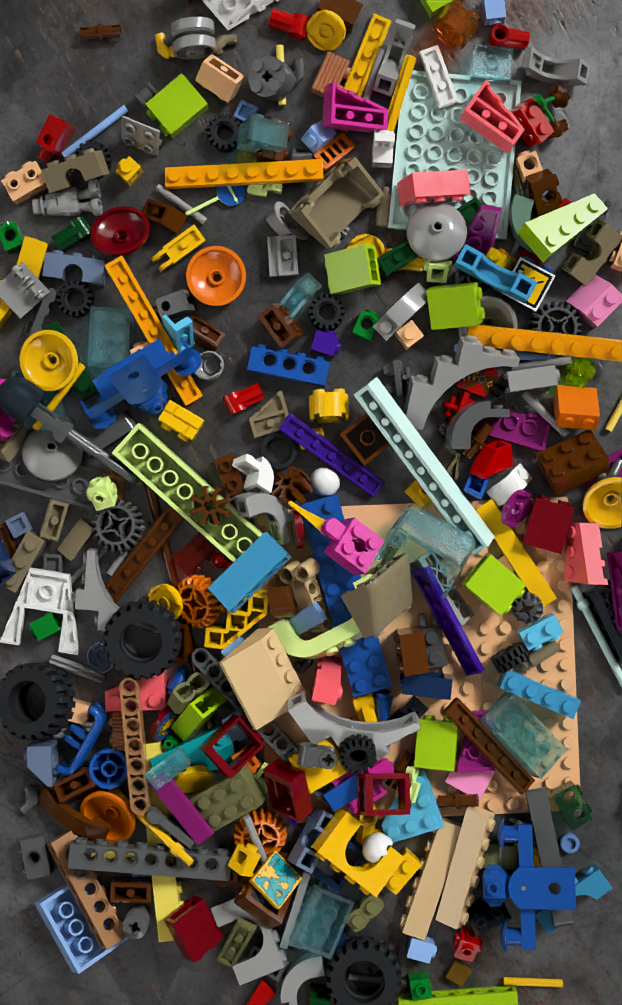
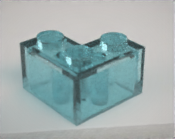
(262, 133)

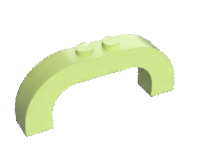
(322, 645)

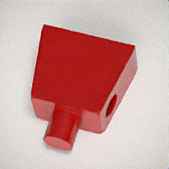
(55, 130)

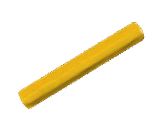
(400, 91)

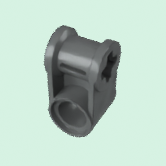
(314, 755)

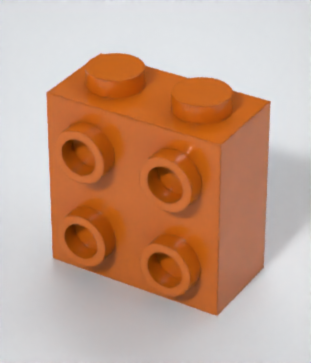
(576, 407)

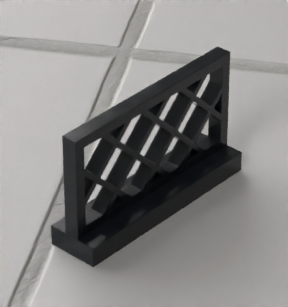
(604, 619)

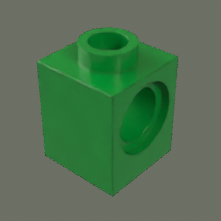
(14, 245)
(362, 333)
(45, 626)
(420, 985)

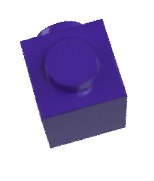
(326, 343)

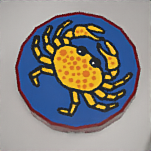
(297, 529)
(163, 725)

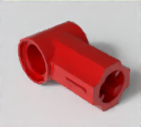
(294, 24)
(511, 37)
(239, 400)

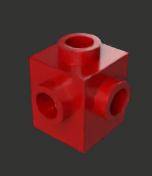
(466, 944)

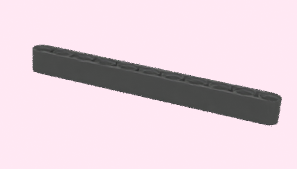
(270, 738)

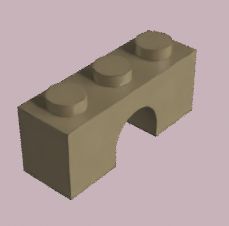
(90, 164)
(603, 241)
(23, 559)

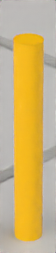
(536, 982)

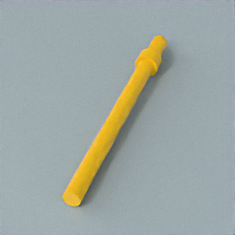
(175, 848)

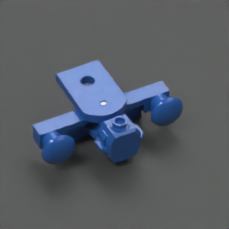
(139, 381)
(526, 886)

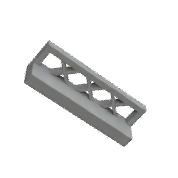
(457, 603)
(295, 909)

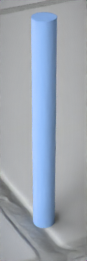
(95, 131)

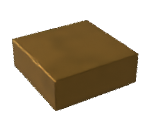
(458, 972)

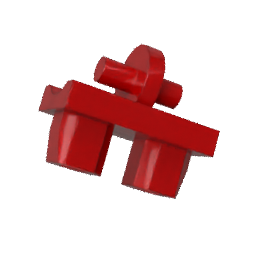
(457, 403)

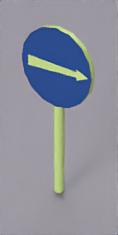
(226, 194)

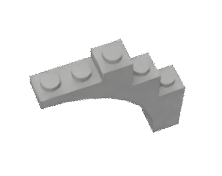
(446, 371)
(95, 597)
(321, 724)

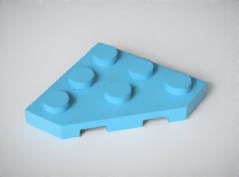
(423, 814)

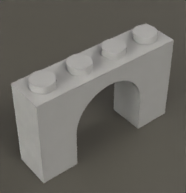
(270, 956)

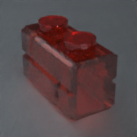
(194, 554)

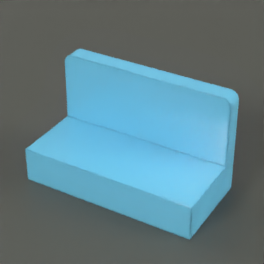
(176, 331)

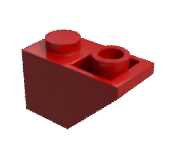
(492, 459)

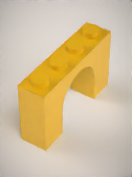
(332, 846)

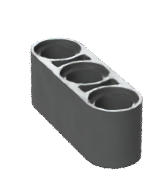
(117, 430)

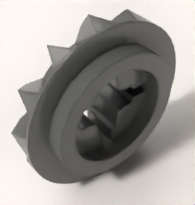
(529, 599)

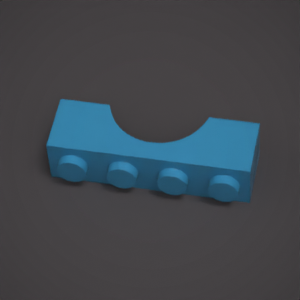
(480, 267)
(539, 693)
(589, 882)

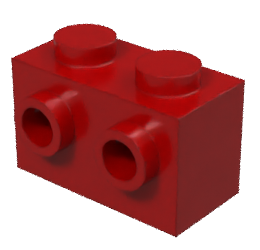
(533, 121)

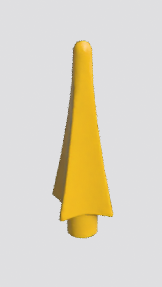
(313, 519)

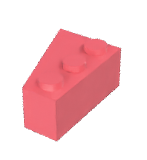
(492, 119)
(433, 187)
(582, 554)
(326, 680)
(152, 694)

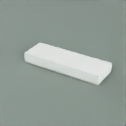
(438, 77)

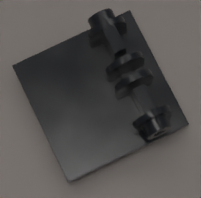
(486, 917)

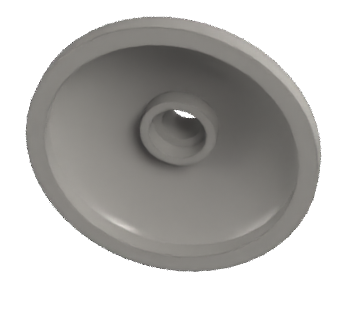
(434, 243)
(498, 312)
(50, 463)

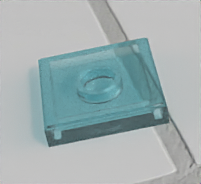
(491, 64)

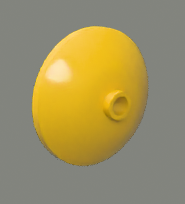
(37, 360)
(601, 508)

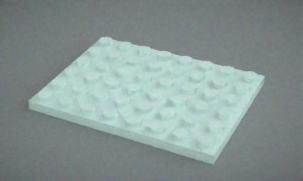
(441, 142)

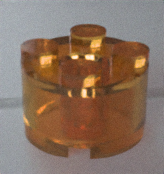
(455, 24)

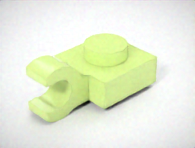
(263, 189)
(415, 786)

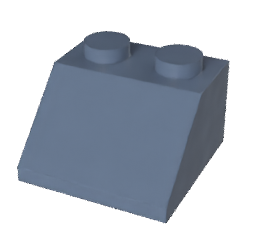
(42, 760)

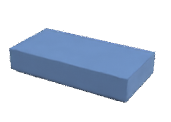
(307, 618)

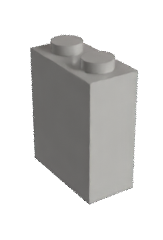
(530, 379)

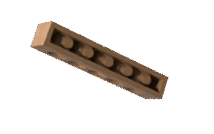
(105, 937)

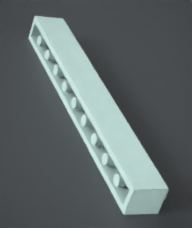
(422, 462)

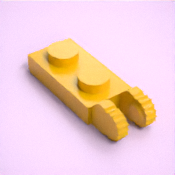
(180, 247)

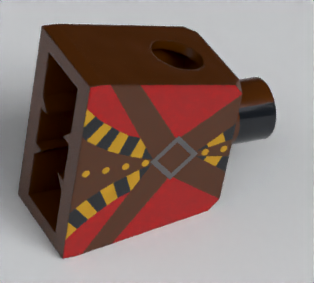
(481, 383)

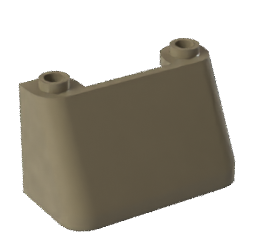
(336, 201)
(381, 597)

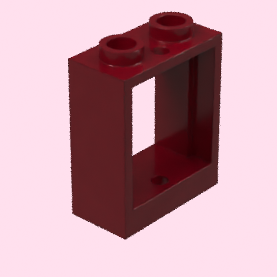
(232, 769)
(279, 777)
(365, 794)

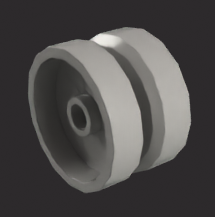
(193, 38)

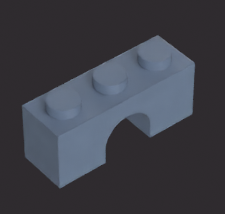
(57, 265)
(302, 853)

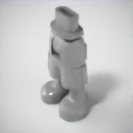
(67, 201)

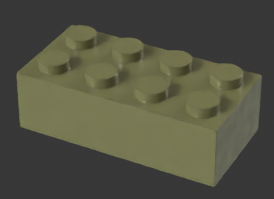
(228, 798)

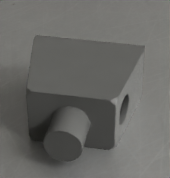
(180, 303)

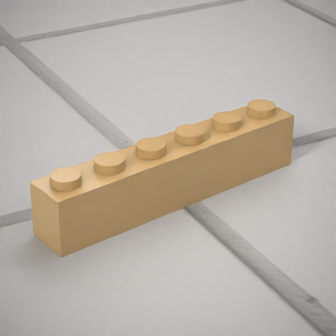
(465, 867)
(430, 880)

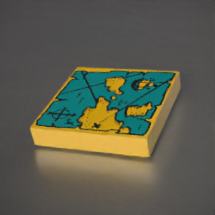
(275, 879)

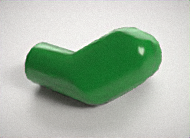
(171, 741)

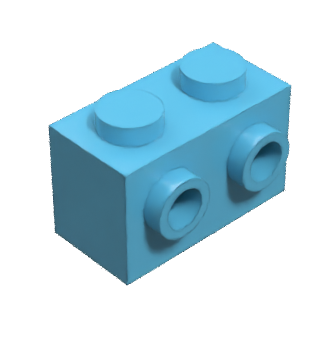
(540, 631)

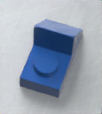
(475, 485)

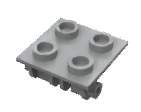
(140, 136)
(22, 290)

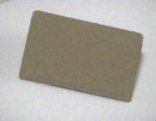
(13, 443)
(53, 520)
(76, 539)

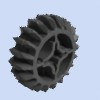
(549, 321)
(102, 531)

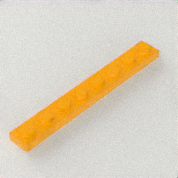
(244, 174)
(149, 323)
(548, 342)

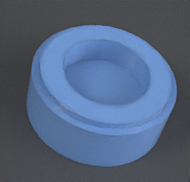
(569, 842)

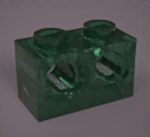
(568, 807)

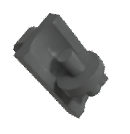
(395, 369)

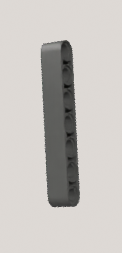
(547, 845)

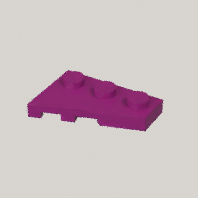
(483, 229)
(470, 757)

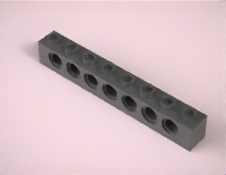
(139, 865)

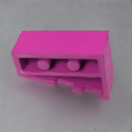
(350, 112)

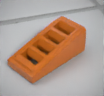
(323, 151)

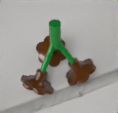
(559, 98)

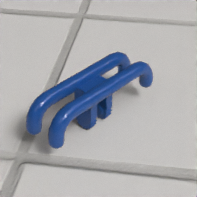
(84, 747)

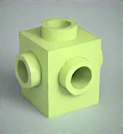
(437, 270)
(102, 493)

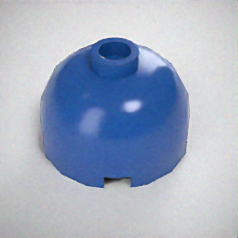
(108, 768)

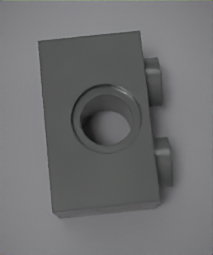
(30, 866)

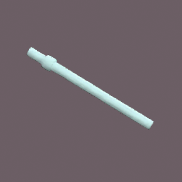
(583, 604)

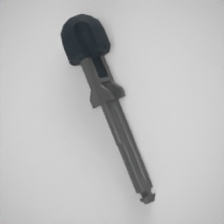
(21, 399)

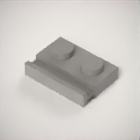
(282, 256)

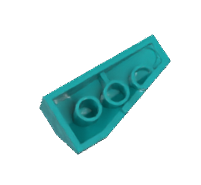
(223, 747)

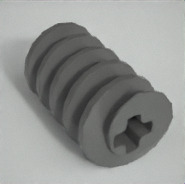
(136, 921)

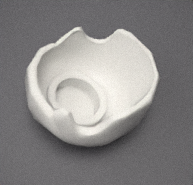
(324, 481)
(375, 846)

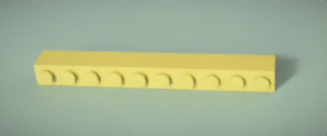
(165, 888)

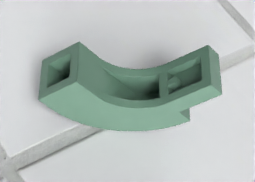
(519, 214)

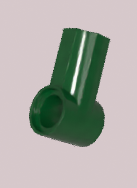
(77, 231)

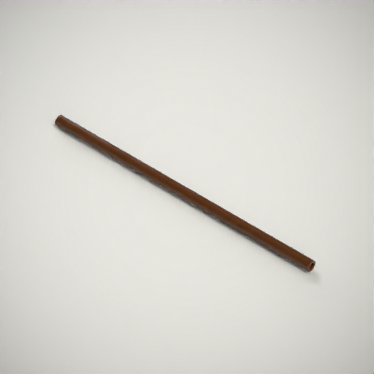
(172, 574)

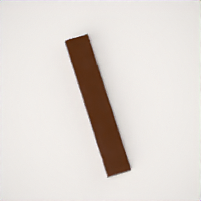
(143, 553)
(488, 745)

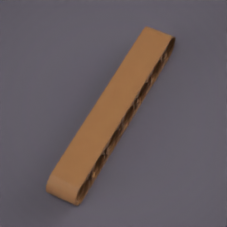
(137, 734)

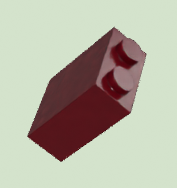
(547, 524)
(193, 928)

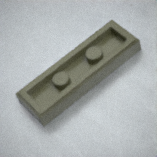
(236, 942)

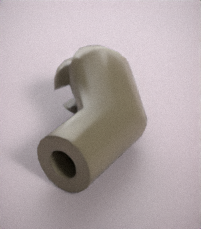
(224, 40)

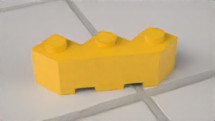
(237, 623)

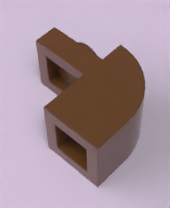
(281, 601)

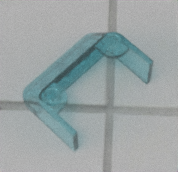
(435, 535)

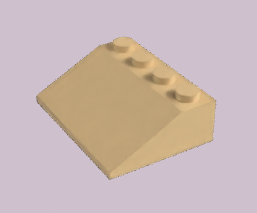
(261, 676)

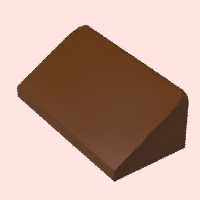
(205, 334)

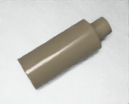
(383, 209)
(540, 655)

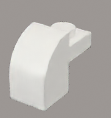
(382, 148)
(258, 473)
(506, 486)

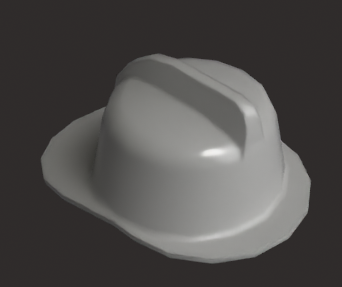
(284, 224)

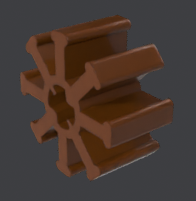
(292, 486)
(213, 512)

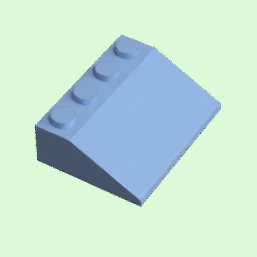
(71, 929)

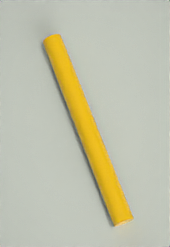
(60, 395)

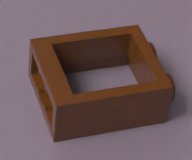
(269, 918)

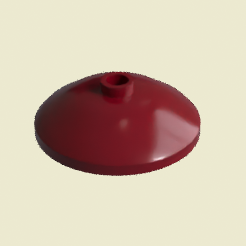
(120, 231)

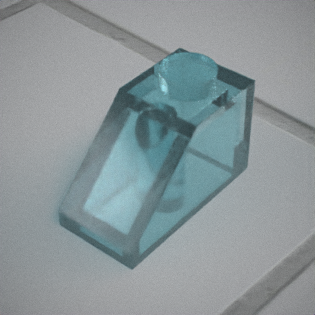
(301, 294)
(168, 768)

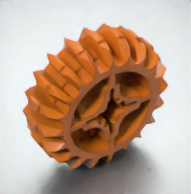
(197, 600)
(271, 838)

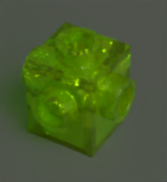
(580, 371)

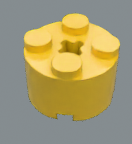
(328, 406)

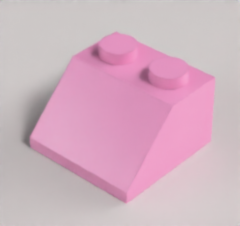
(595, 301)

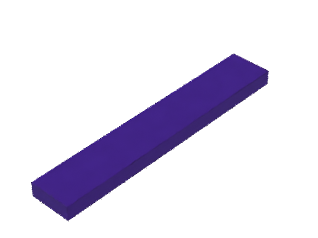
(331, 455)
(448, 621)

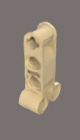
(306, 588)

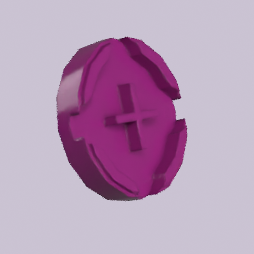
(516, 508)

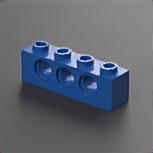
(260, 352)

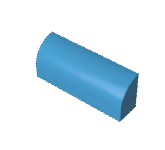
(249, 572)

